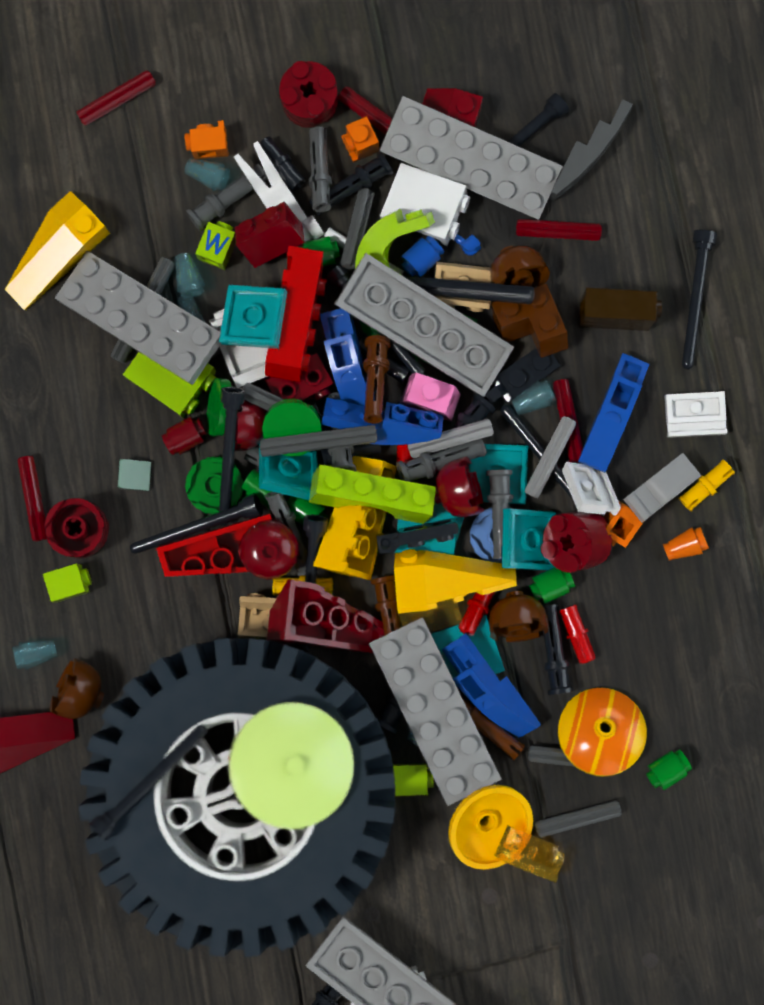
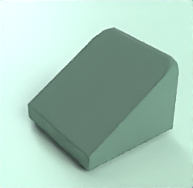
(134, 475)

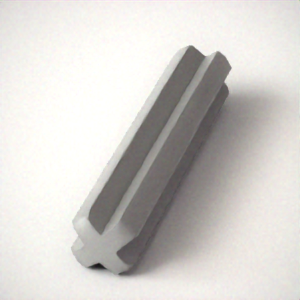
(453, 438)
(550, 457)

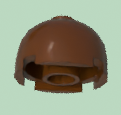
(519, 267)
(517, 618)
(77, 691)

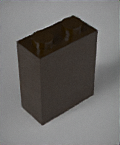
(619, 309)

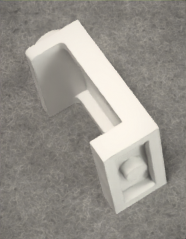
(422, 190)
(243, 362)

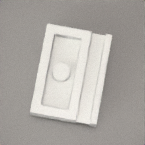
(695, 414)
(590, 489)

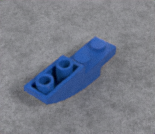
(345, 356)
(613, 413)
(398, 427)
(492, 696)

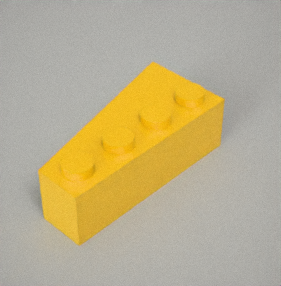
(351, 534)

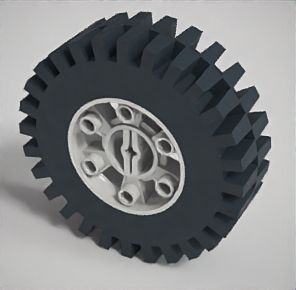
(158, 864)

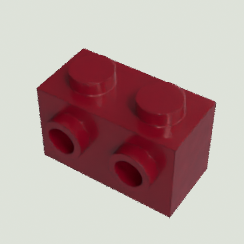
(269, 234)
(313, 384)

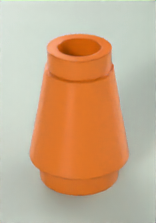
(686, 544)

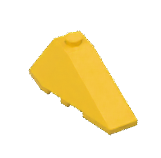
(55, 249)
(433, 577)

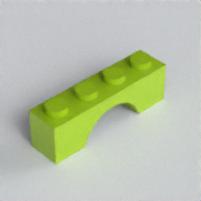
(350, 488)

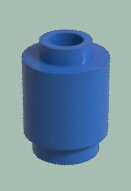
(421, 256)

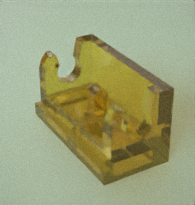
(439, 618)
(530, 853)

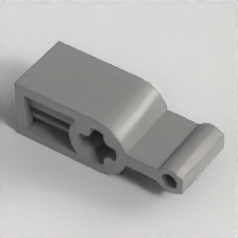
(662, 487)

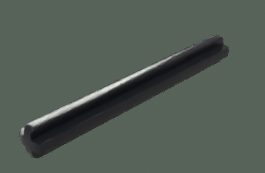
(475, 290)

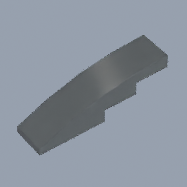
(584, 156)

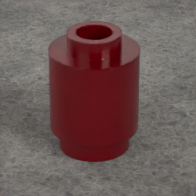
(184, 435)

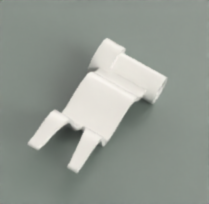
(278, 192)

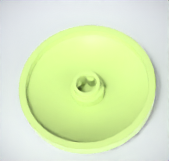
(291, 765)

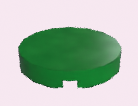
(215, 408)
(291, 418)
(204, 485)

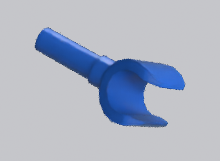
(470, 245)

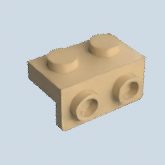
(461, 272)
(254, 616)

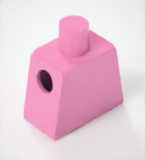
(430, 395)

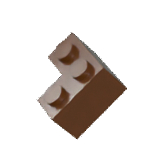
(538, 319)

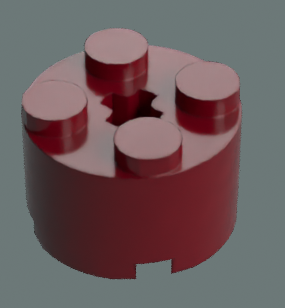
(306, 77)
(60, 531)
(576, 541)

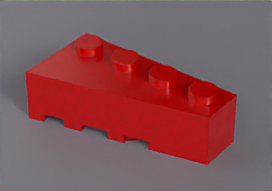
(304, 286)
(207, 552)

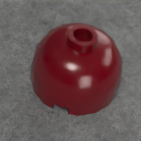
(249, 426)
(459, 489)
(269, 549)

